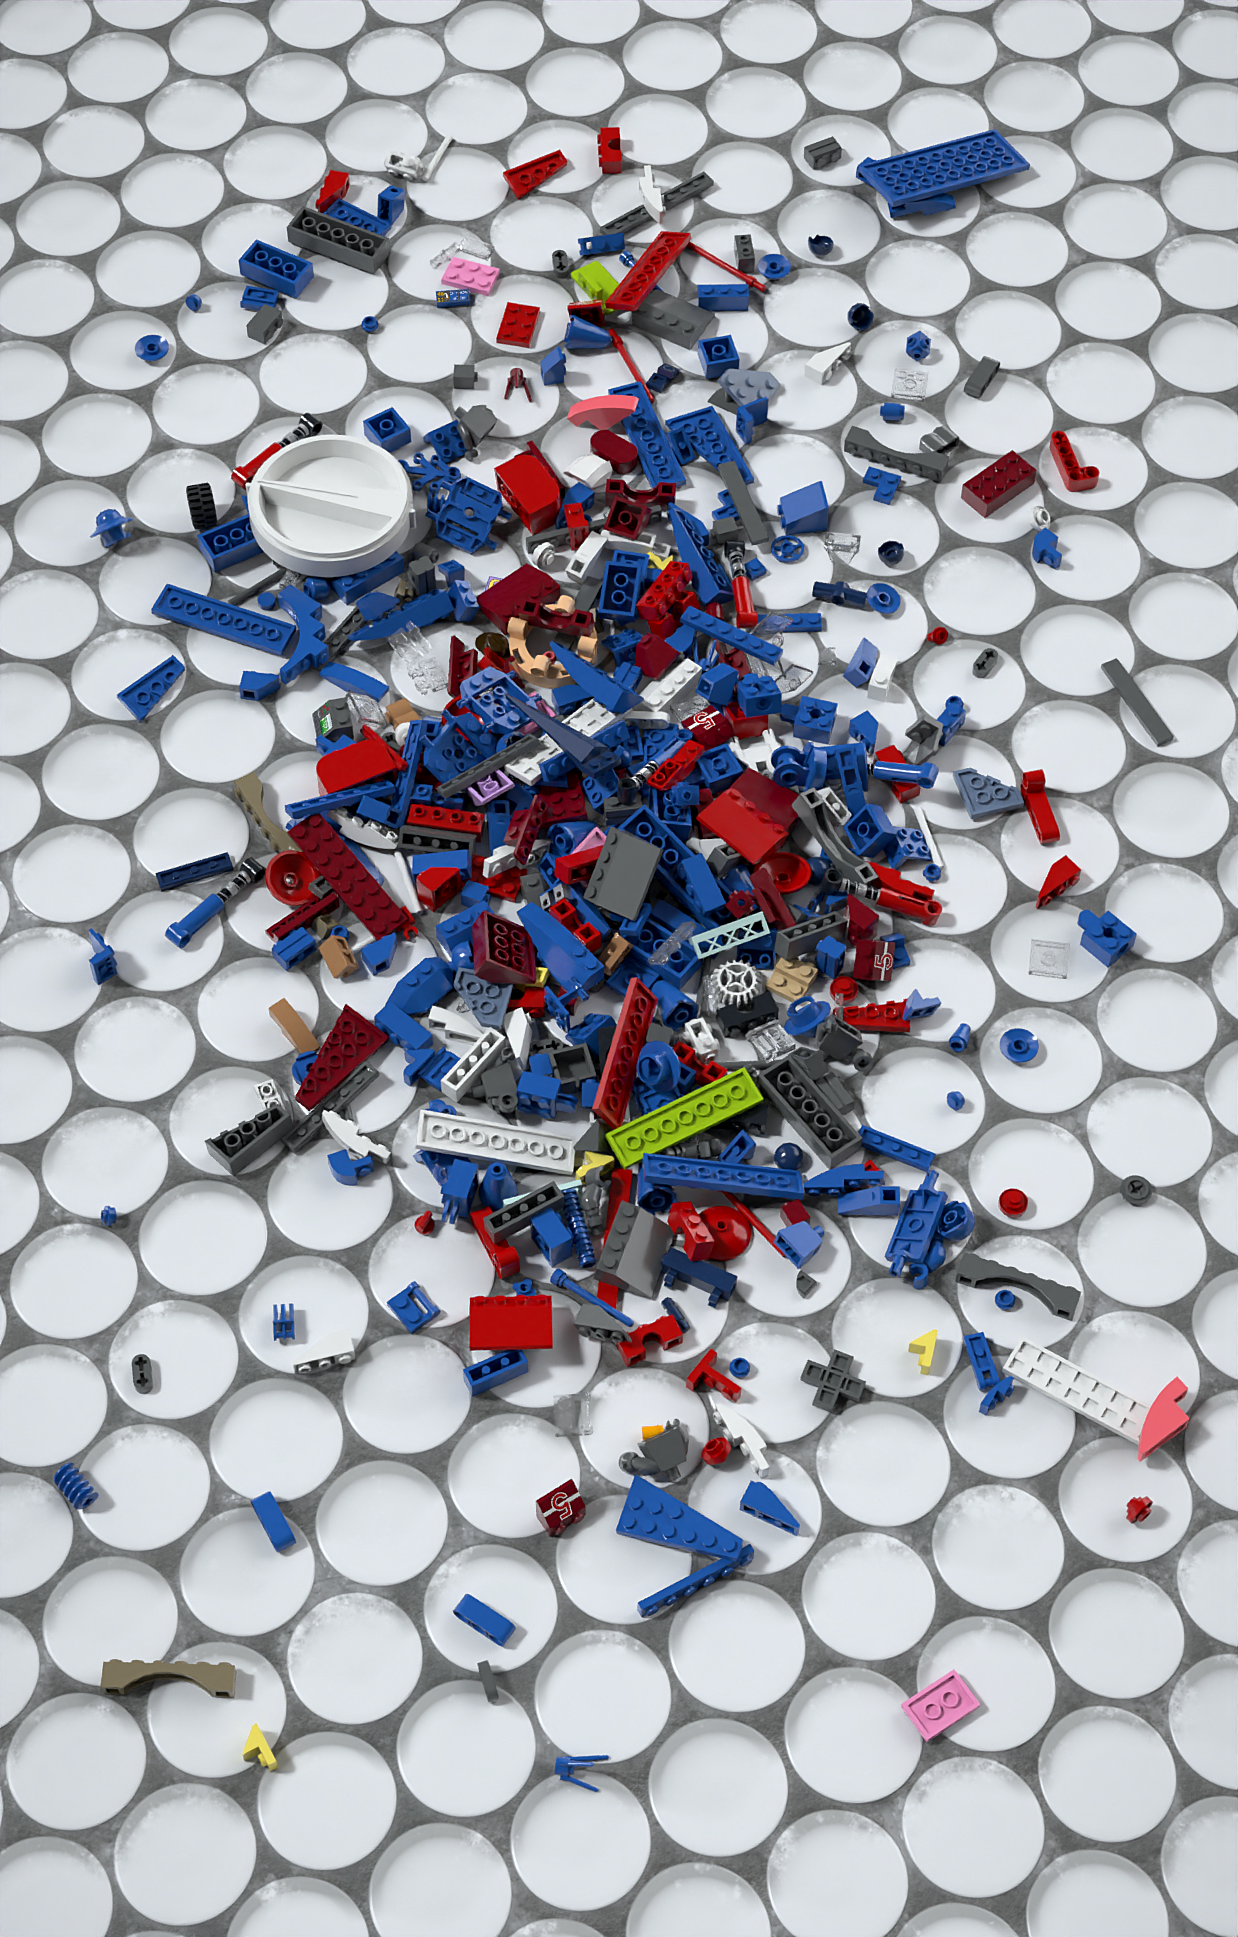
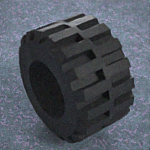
(201, 505)

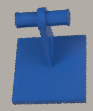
(555, 1005)

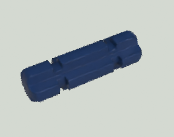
(669, 1305)

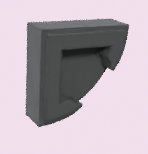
(804, 1283)

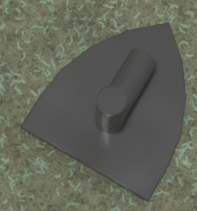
(724, 400)

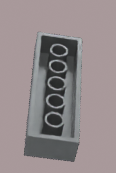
(338, 240)
(809, 1112)

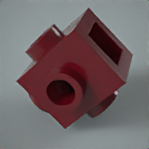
(735, 909)

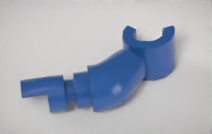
(934, 1259)

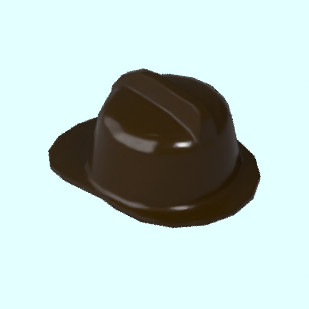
(494, 641)

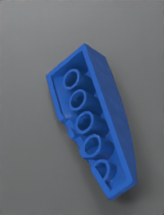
(708, 577)
(420, 611)
(596, 682)
(560, 949)

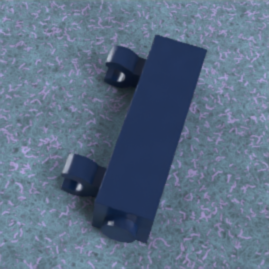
(698, 1274)

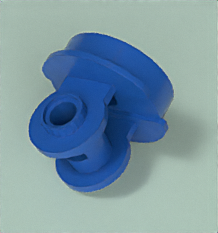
(800, 768)

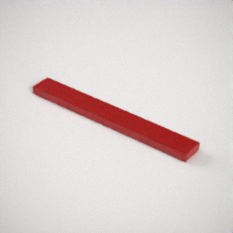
(619, 1192)

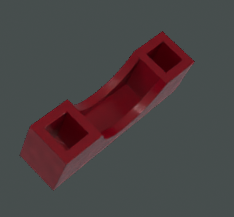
(659, 495)
(538, 615)

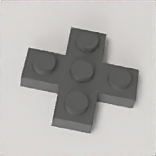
(833, 1380)

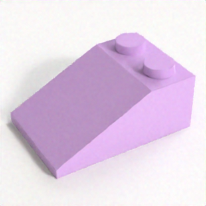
(488, 787)

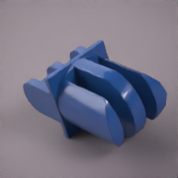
(283, 1324)

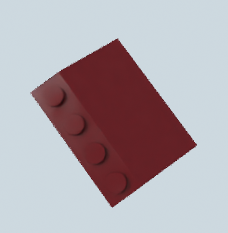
(506, 596)
(769, 798)
(502, 951)

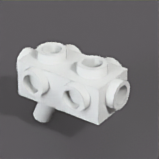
(409, 167)
(705, 1045)

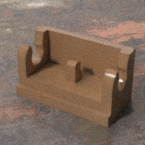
(614, 953)
(338, 956)

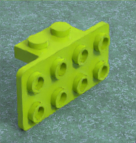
(595, 282)

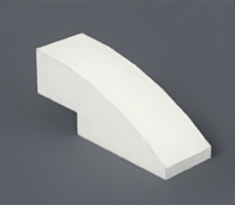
(453, 1025)

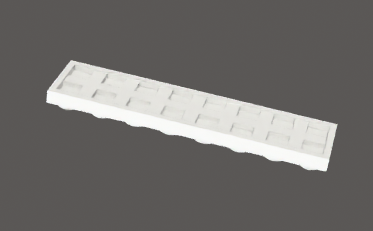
(587, 720)
(1077, 1389)

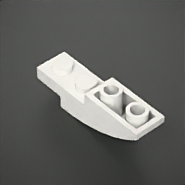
(651, 196)
(644, 544)
(369, 834)
(504, 859)
(347, 1136)
(741, 1433)

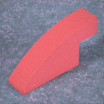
(602, 410)
(1163, 1419)

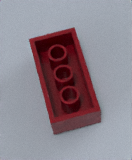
(998, 484)

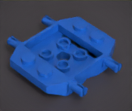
(465, 495)
(501, 718)
(439, 753)

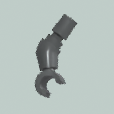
(705, 1149)
(591, 1199)

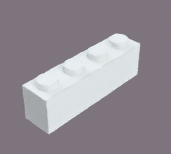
(473, 1064)

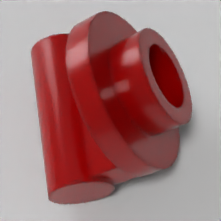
(938, 635)
(425, 1223)

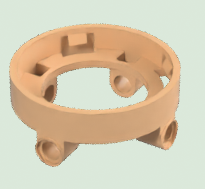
(539, 670)

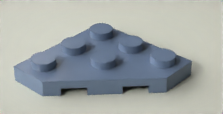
(748, 385)
(985, 794)
(484, 999)

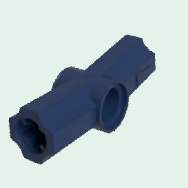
(839, 593)

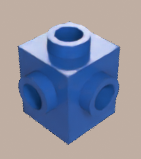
(918, 346)
(684, 795)

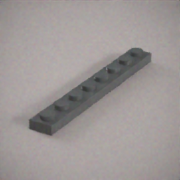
(671, 198)
(562, 537)

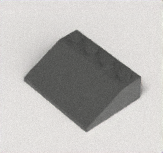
(671, 319)
(623, 873)
(634, 1251)

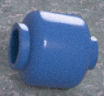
(316, 587)

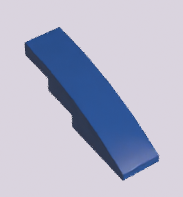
(354, 680)
(674, 918)

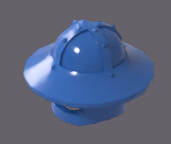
(110, 527)
(807, 1018)
(658, 1066)

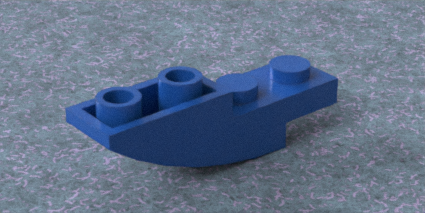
(929, 205)
(850, 779)
(835, 1180)

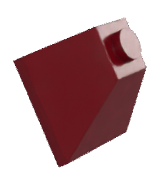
(654, 656)

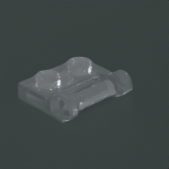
(776, 1038)
(565, 1414)

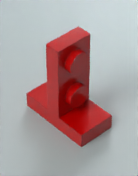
(577, 525)
(712, 1378)

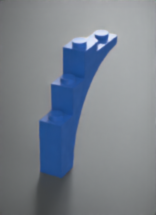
(310, 647)

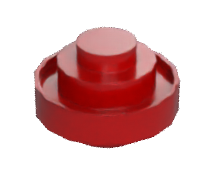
(844, 986)
(1013, 1202)
(716, 1451)
(1138, 1509)

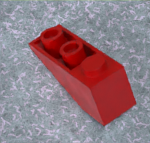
(335, 187)
(1060, 877)

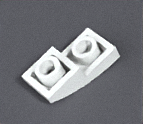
(268, 1094)

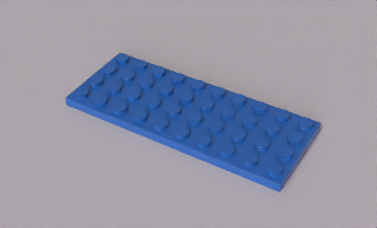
(944, 167)

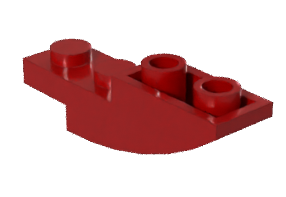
(678, 767)
(891, 880)

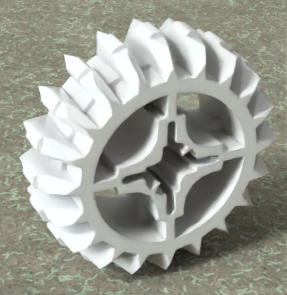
(736, 977)

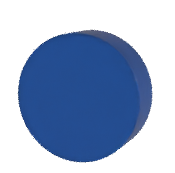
(266, 601)

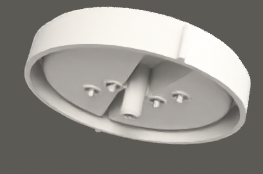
(330, 505)

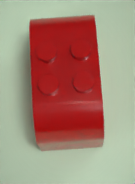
(529, 492)
(354, 767)

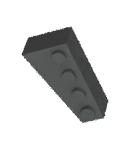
(250, 1139)

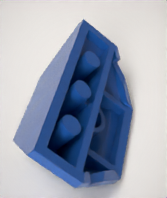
(422, 986)

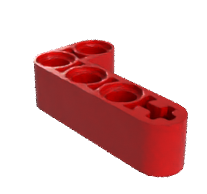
(1073, 476)
(1038, 806)
(501, 1254)

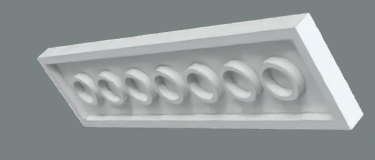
(495, 1142)

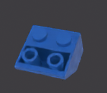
(718, 684)
(758, 951)
(587, 1031)

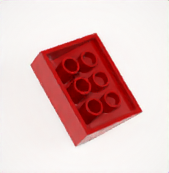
(743, 826)
(510, 1322)

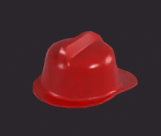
(494, 660)

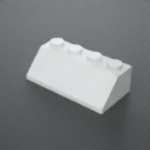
(670, 688)

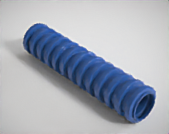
(578, 1229)

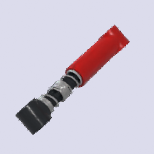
(307, 426)
(746, 616)
(927, 912)

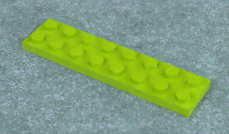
(684, 1117)

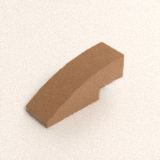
(293, 1027)

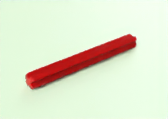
(369, 734)

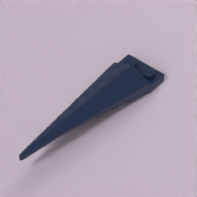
(586, 753)

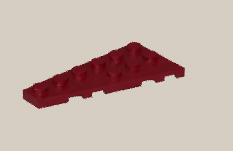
(563, 802)
(345, 1049)

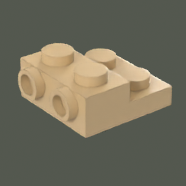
(792, 978)

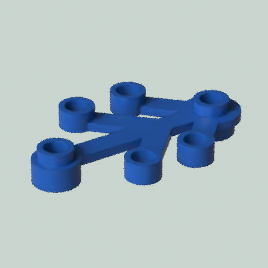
(448, 474)

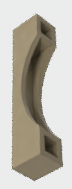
(251, 792)
(122, 1677)

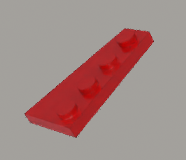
(533, 173)
(877, 1017)

